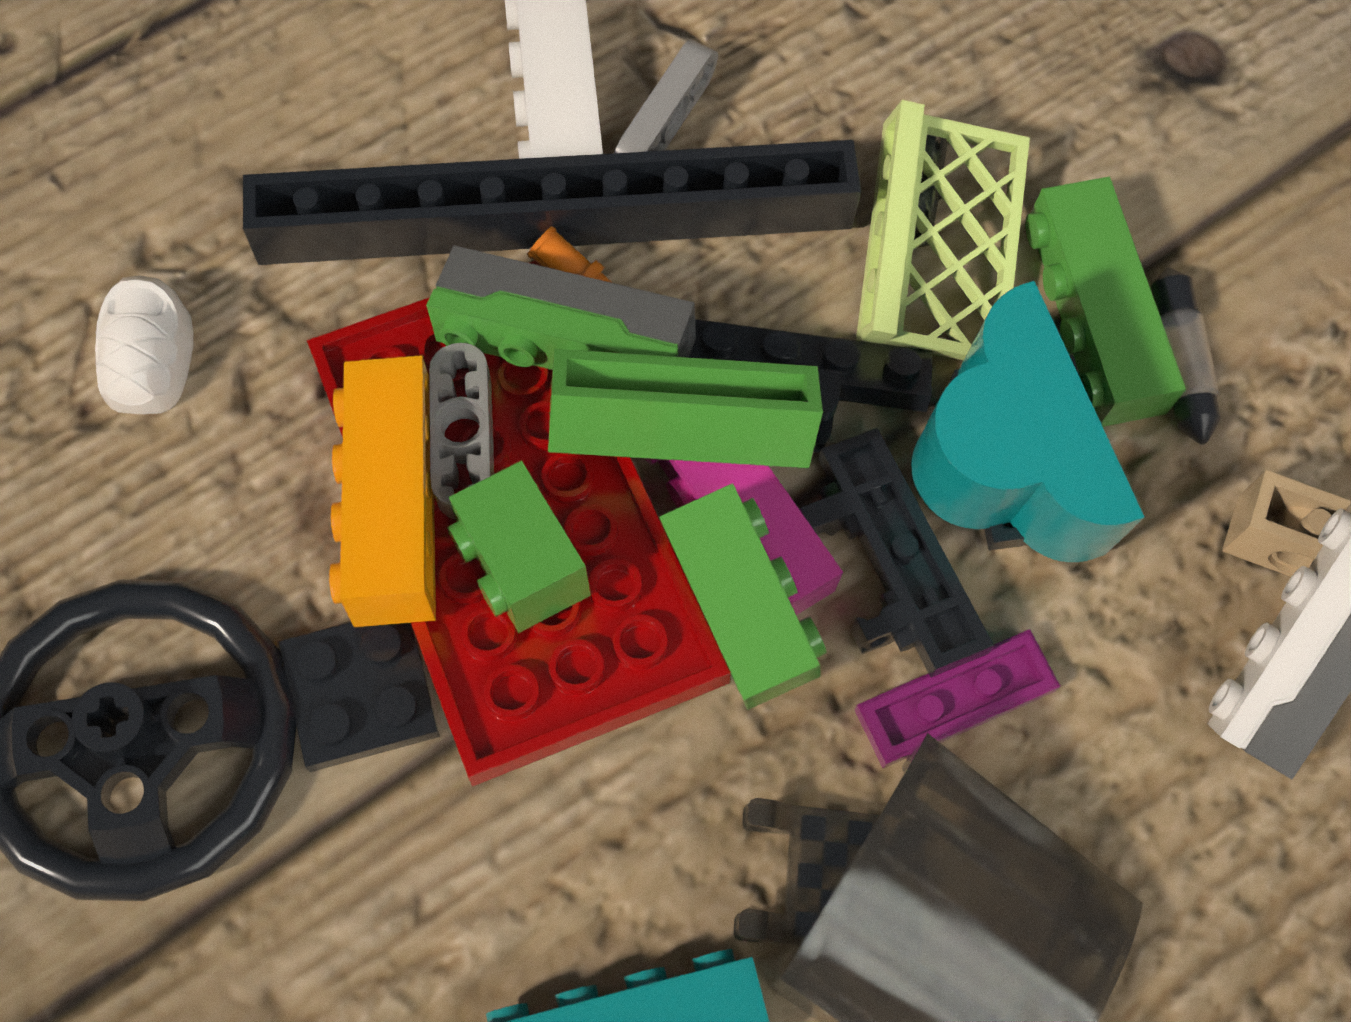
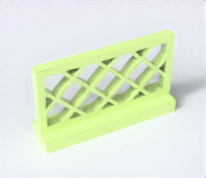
(897, 216)

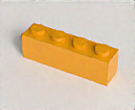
(385, 495)

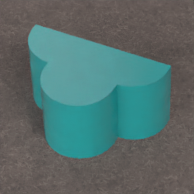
(1024, 441)

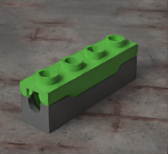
(532, 309)

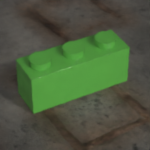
(744, 595)

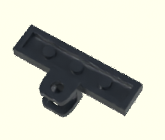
(846, 367)

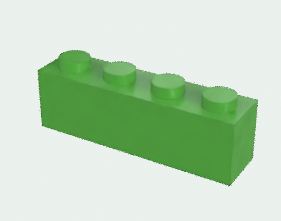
(1104, 301)
(683, 408)

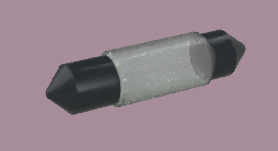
(1198, 407)

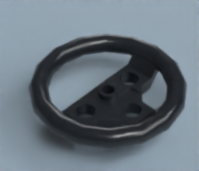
(134, 734)

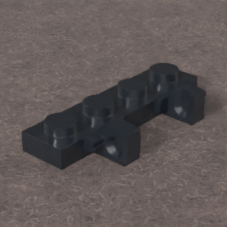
(923, 594)

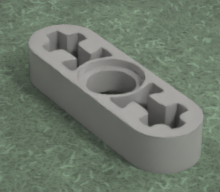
(670, 100)
(447, 408)

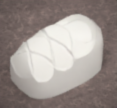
(142, 346)

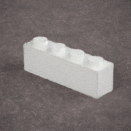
(557, 76)

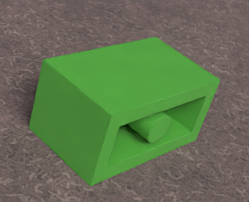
(519, 547)

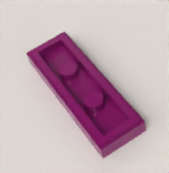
(957, 699)

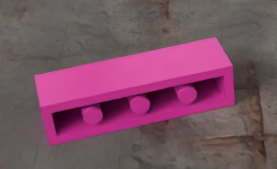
(789, 534)

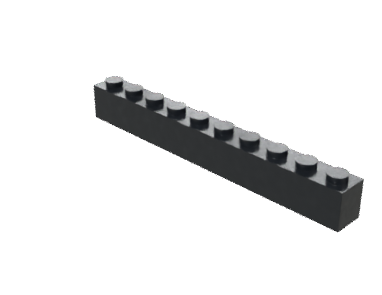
(582, 196)

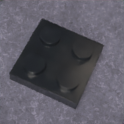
(357, 692)

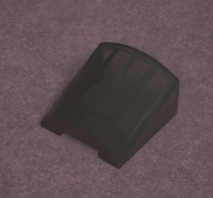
(962, 914)

